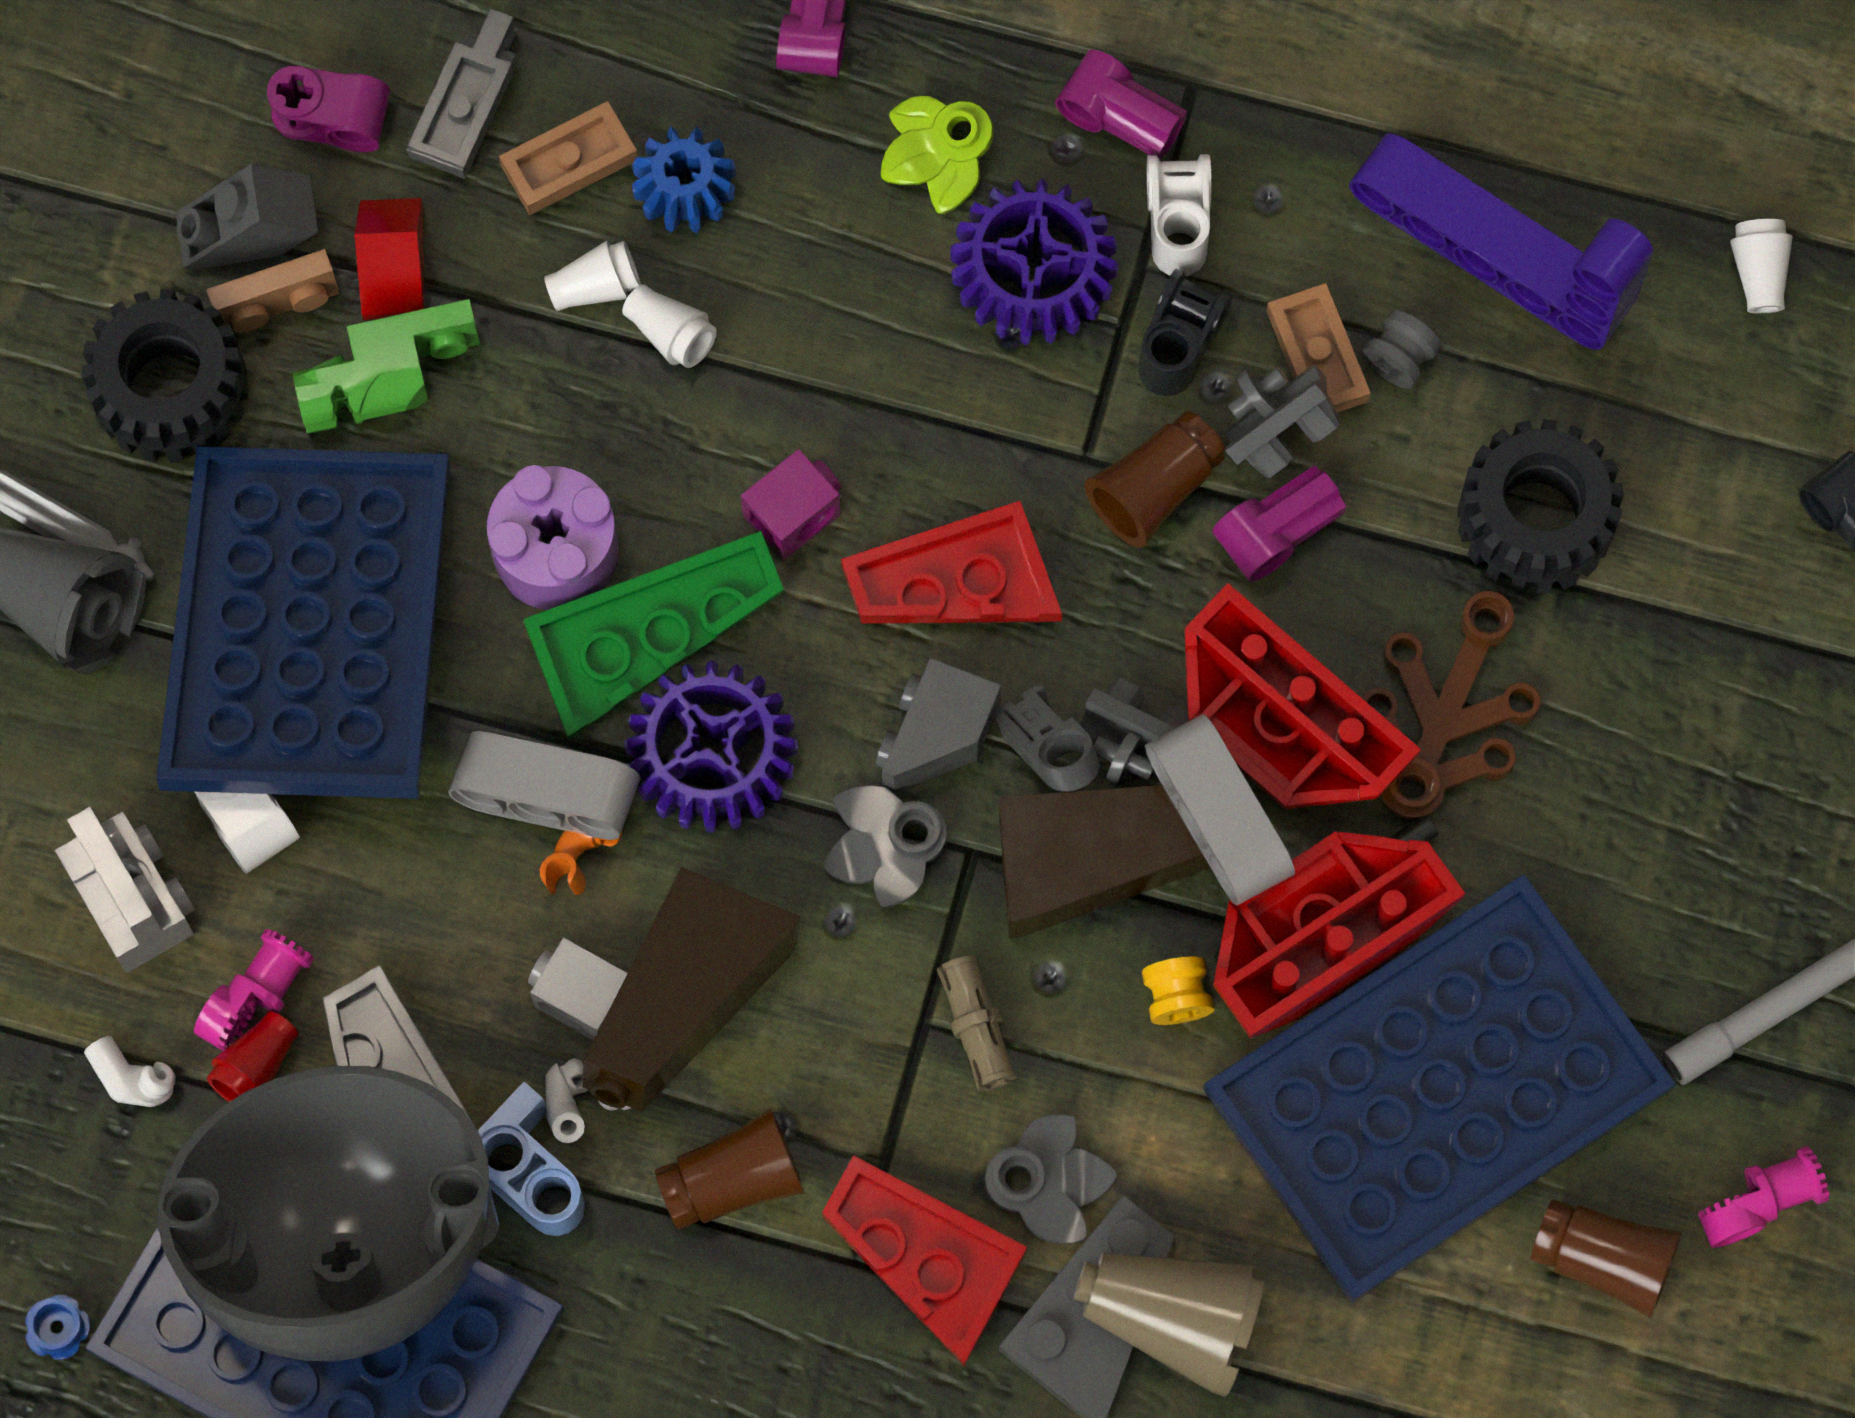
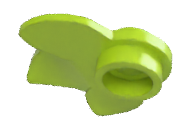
(931, 154)

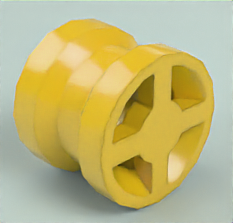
(1178, 990)

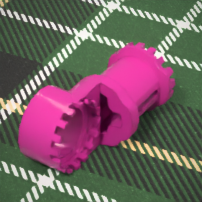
(261, 985)
(1769, 1193)

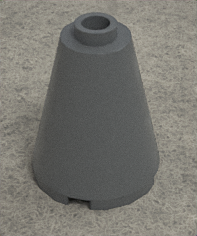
(69, 596)

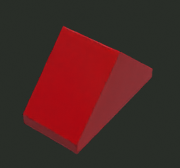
(390, 257)

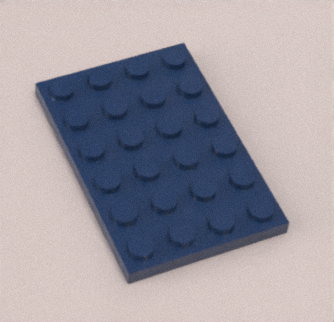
(305, 623)
(1438, 1087)
(454, 1367)

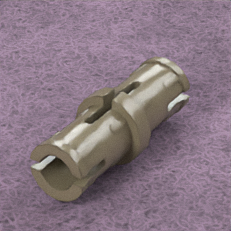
(976, 1023)

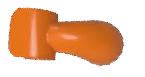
(564, 859)

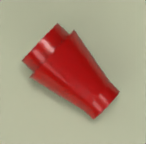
(252, 1057)

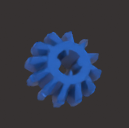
(705, 169)

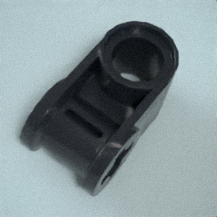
(1184, 324)

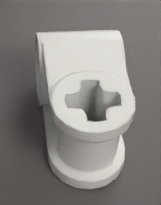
(1179, 204)
(249, 825)

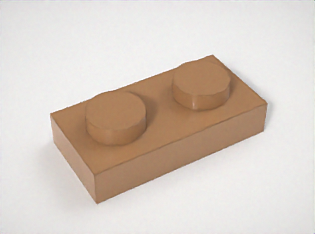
(568, 158)
(293, 285)
(1314, 334)

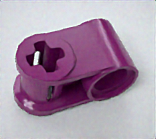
(335, 107)

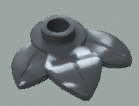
(876, 845)
(1059, 1177)

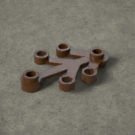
(1444, 718)

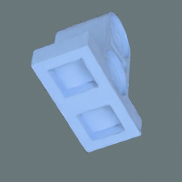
(537, 1168)

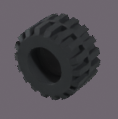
(156, 330)
(1548, 459)

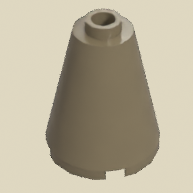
(1176, 1311)

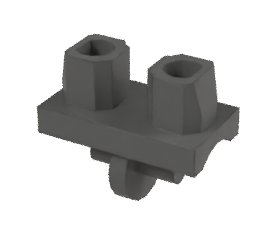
(1258, 433)
(1123, 730)

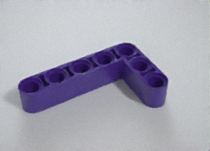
(1566, 288)

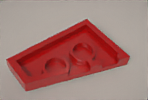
(956, 574)
(926, 1252)

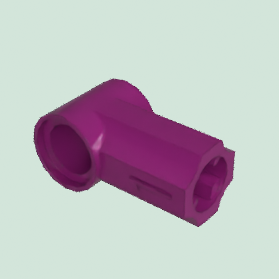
(812, 37)
(1107, 98)
(1265, 532)

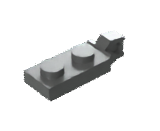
(466, 98)

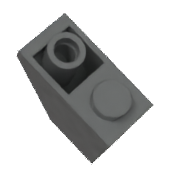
(247, 218)
(942, 727)

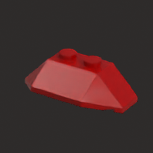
(1286, 713)
(1328, 925)

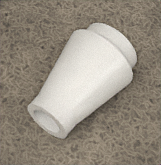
(1762, 262)
(595, 277)
(671, 326)

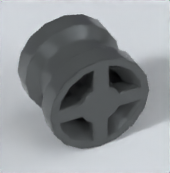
(1401, 349)

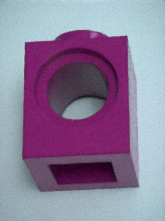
(792, 503)

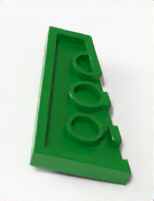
(636, 631)

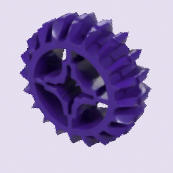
(1059, 264)
(731, 729)

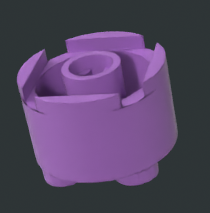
(536, 507)

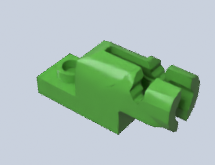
(385, 365)

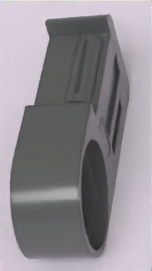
(1043, 737)

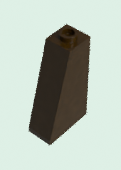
(1088, 851)
(687, 981)

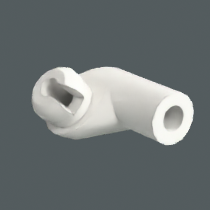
(128, 1082)
(561, 1108)

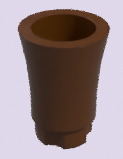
(1155, 478)
(730, 1173)
(1607, 1253)

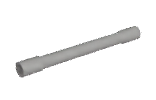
(1720, 1039)

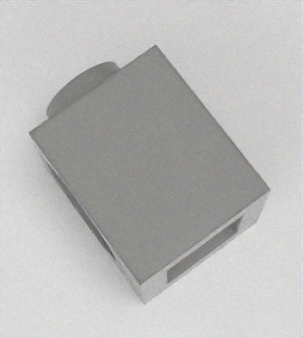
(575, 987)

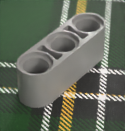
(544, 785)
(1220, 809)

